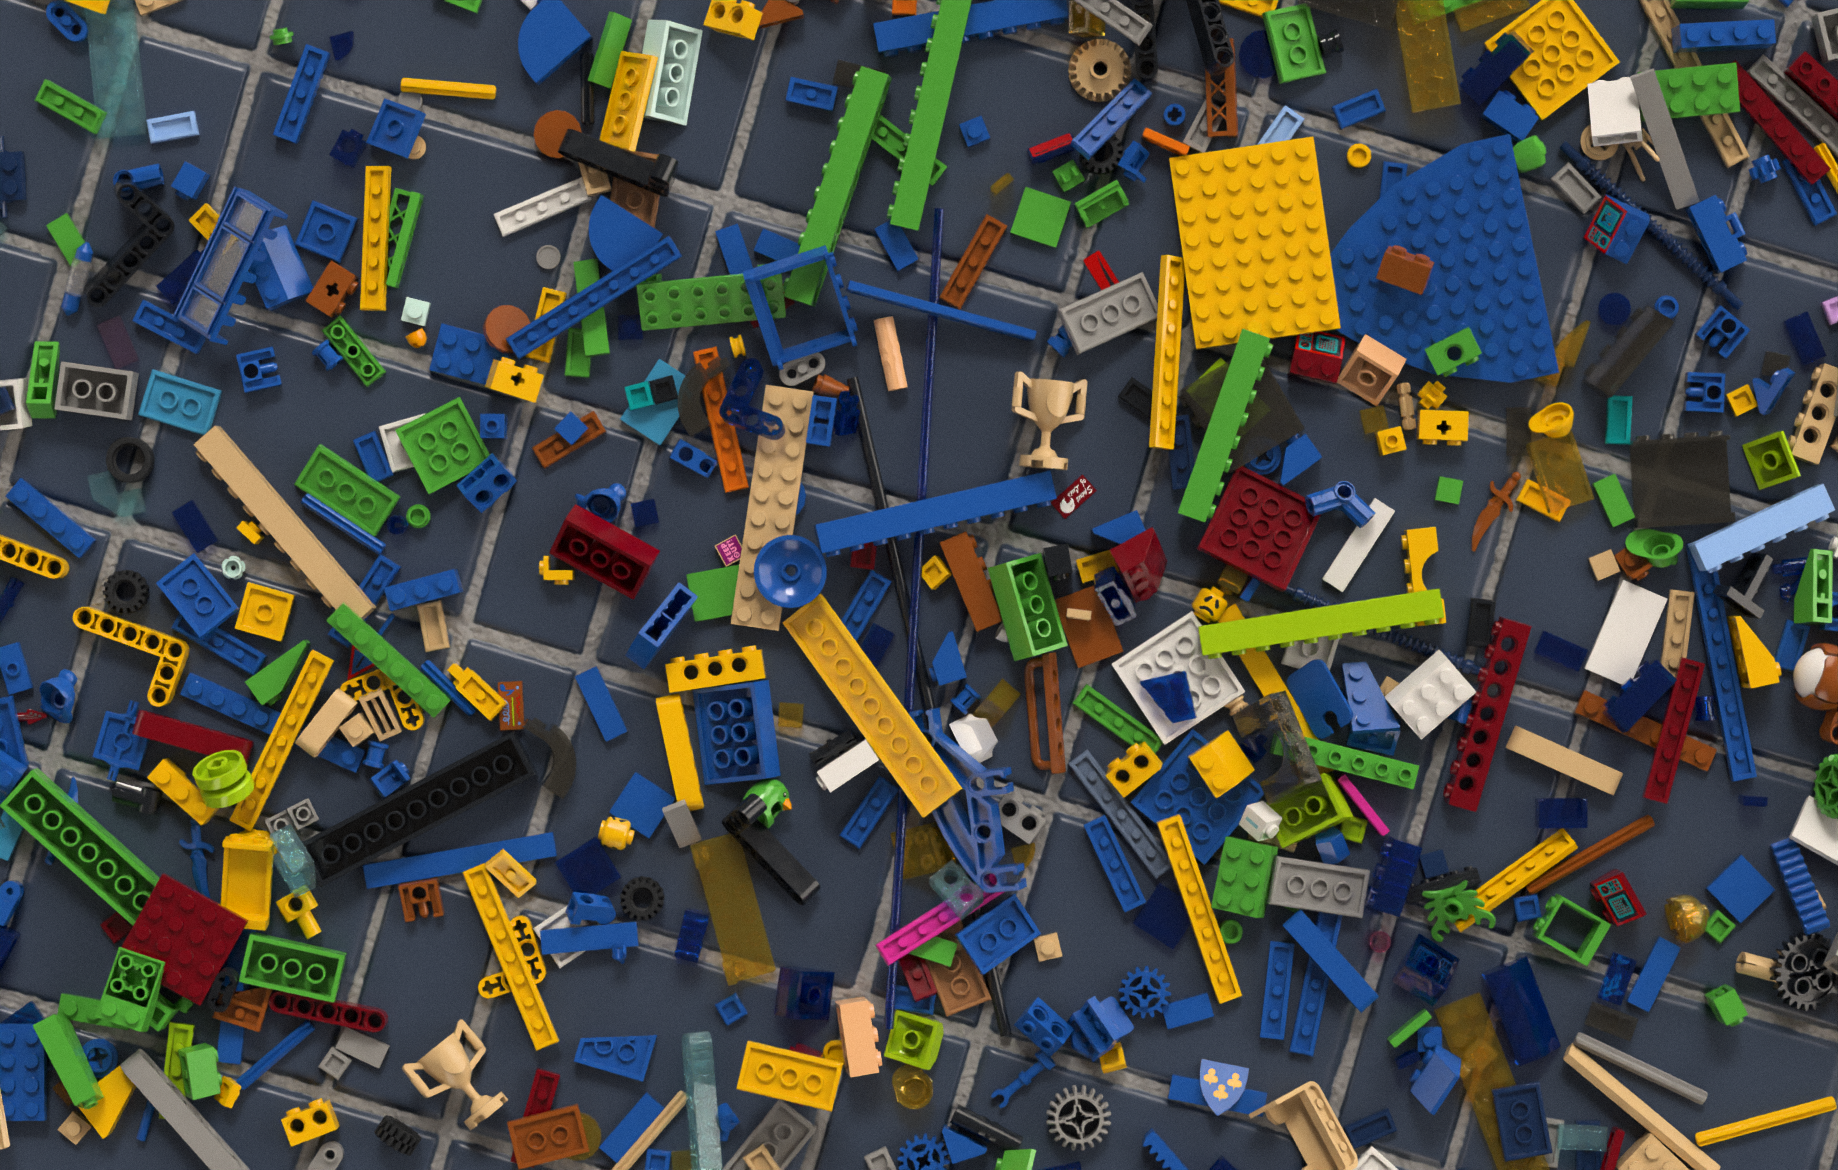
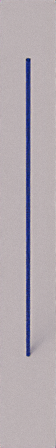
(915, 598)

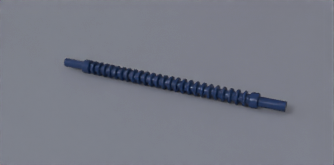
(1718, 287)
(1298, 594)

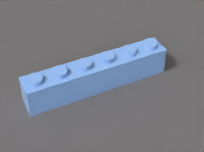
(1761, 528)

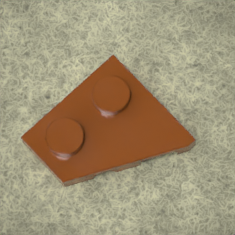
(246, 1008)

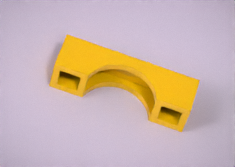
(1419, 547)

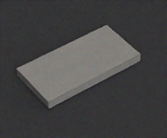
(1109, 313)
(1318, 887)
(781, 1132)

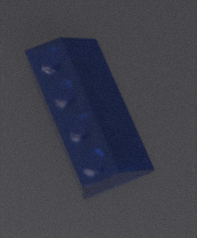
(1521, 1011)

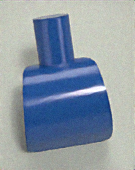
(727, 1121)

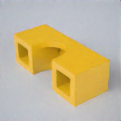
(181, 790)

